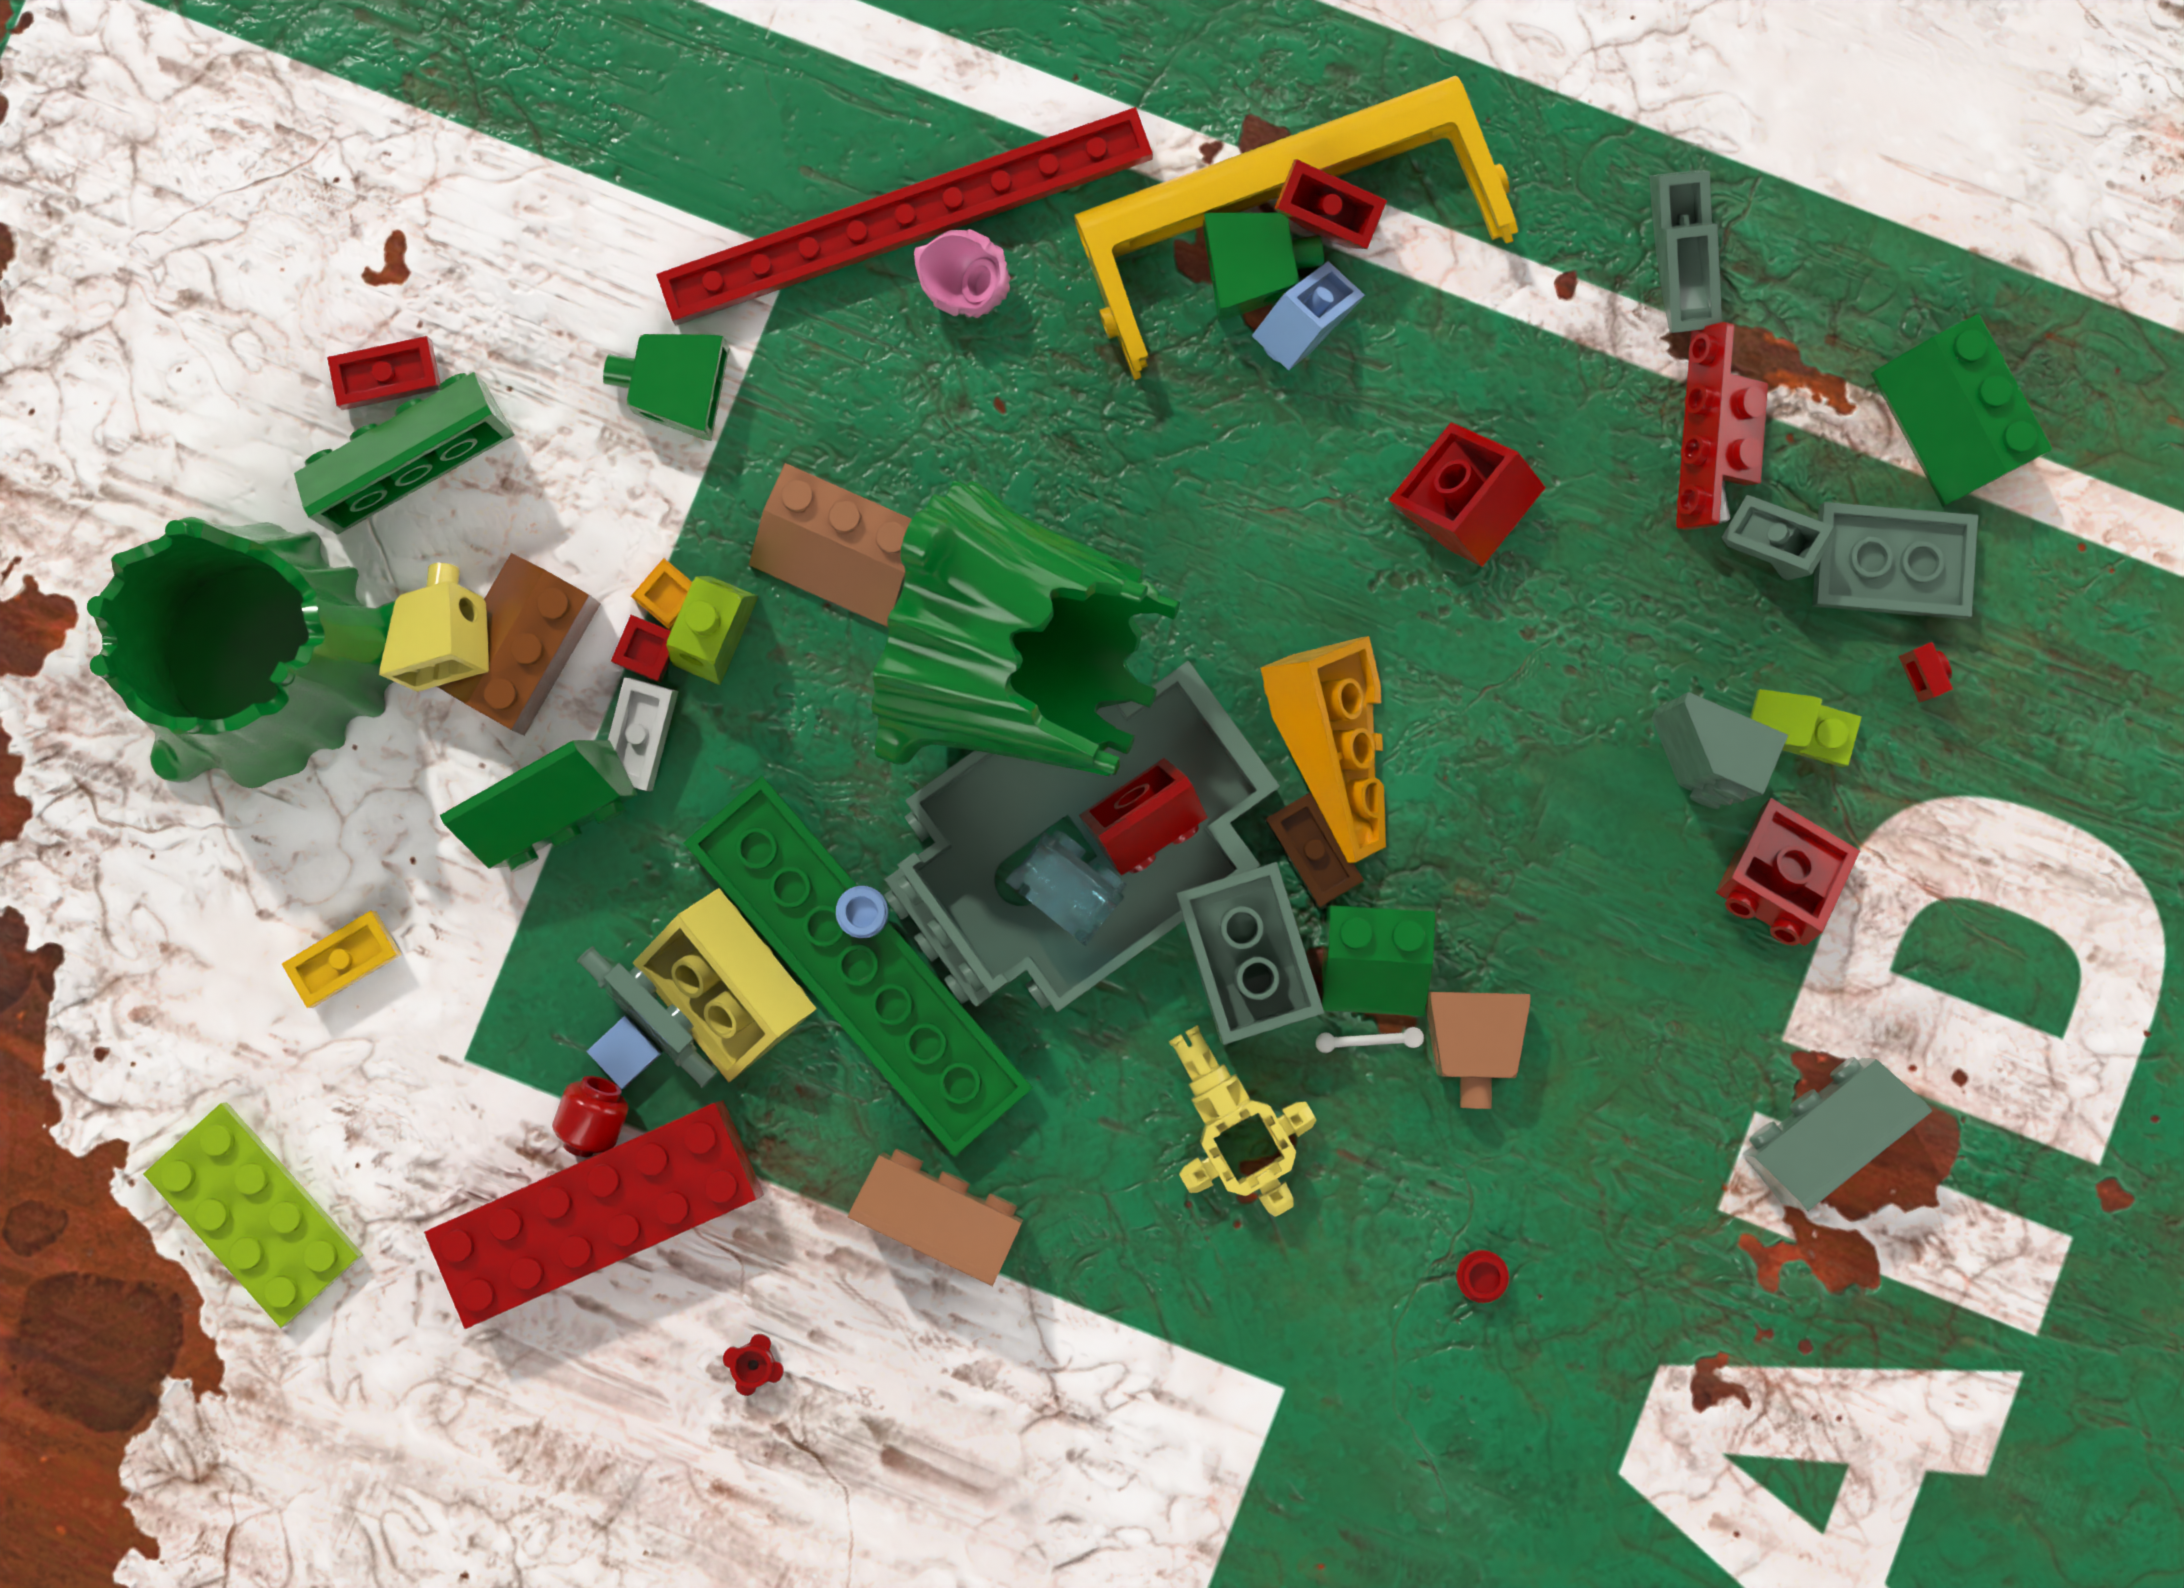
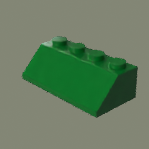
(402, 453)

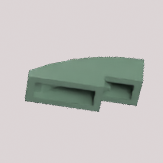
(1686, 249)

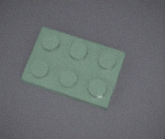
(1897, 561)

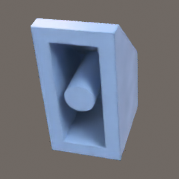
(1307, 315)

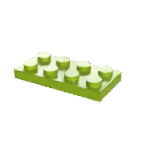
(253, 1214)

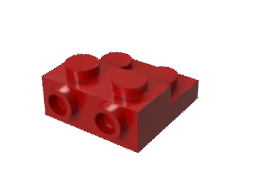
(1787, 874)

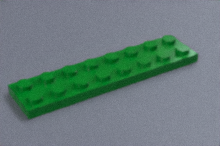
(869, 985)

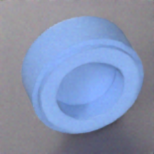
(862, 912)

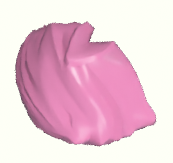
(963, 273)

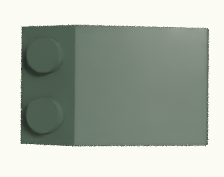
(1249, 953)

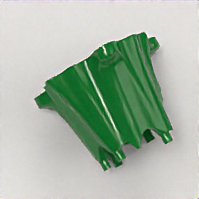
(1009, 639)
(239, 648)

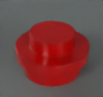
(1482, 1276)

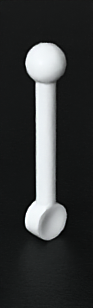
(1410, 1037)

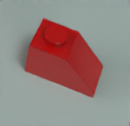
(1329, 206)

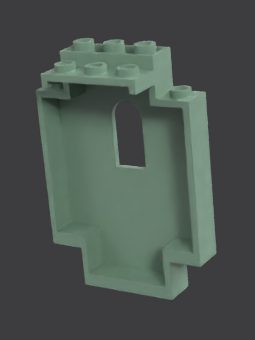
(1001, 803)

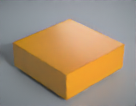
(663, 593)

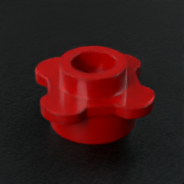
(746, 1378)

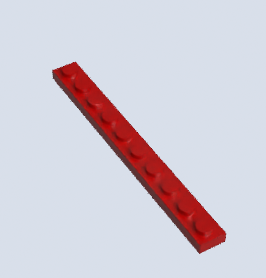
(905, 216)

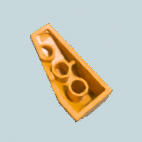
(1327, 721)

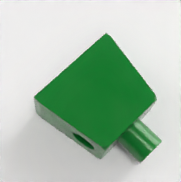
(1254, 259)
(673, 380)

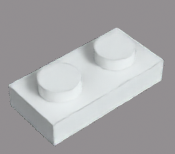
(641, 729)

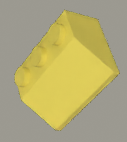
(724, 983)

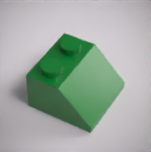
(1377, 960)

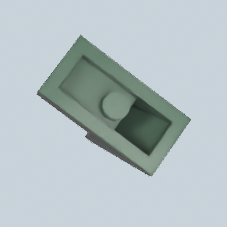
(1779, 537)

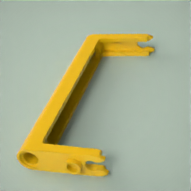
(1259, 176)

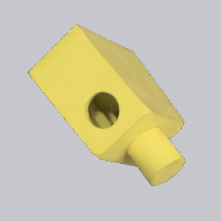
(436, 633)

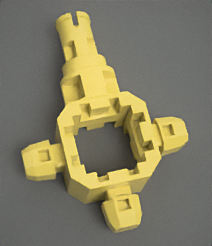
(1223, 1104)

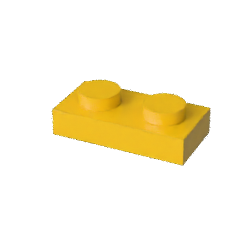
(341, 959)

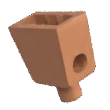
(1477, 1039)

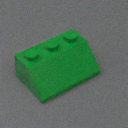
(1961, 410)
(542, 804)

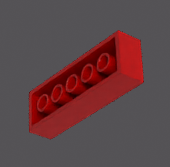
(593, 1214)

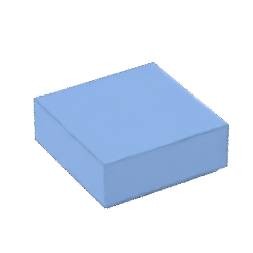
(624, 1052)

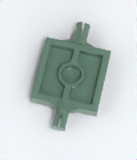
(636, 997)

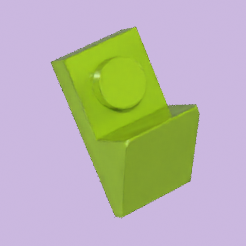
(1811, 727)

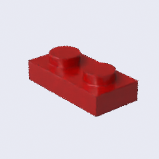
(384, 373)

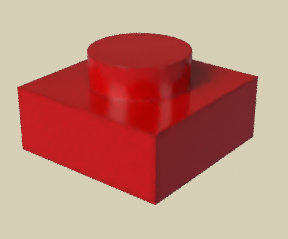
(643, 649)
(1927, 671)

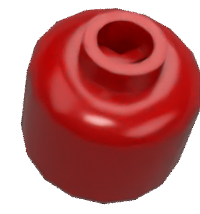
(590, 1116)

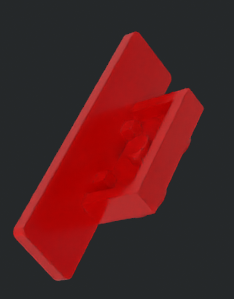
(1720, 428)

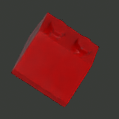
(1468, 493)
(1145, 817)

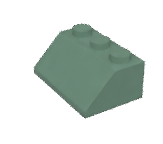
(1717, 750)
(1834, 1132)

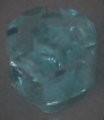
(1067, 887)

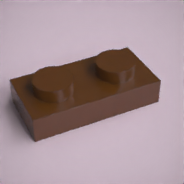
(1313, 850)

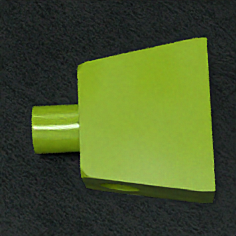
(709, 627)

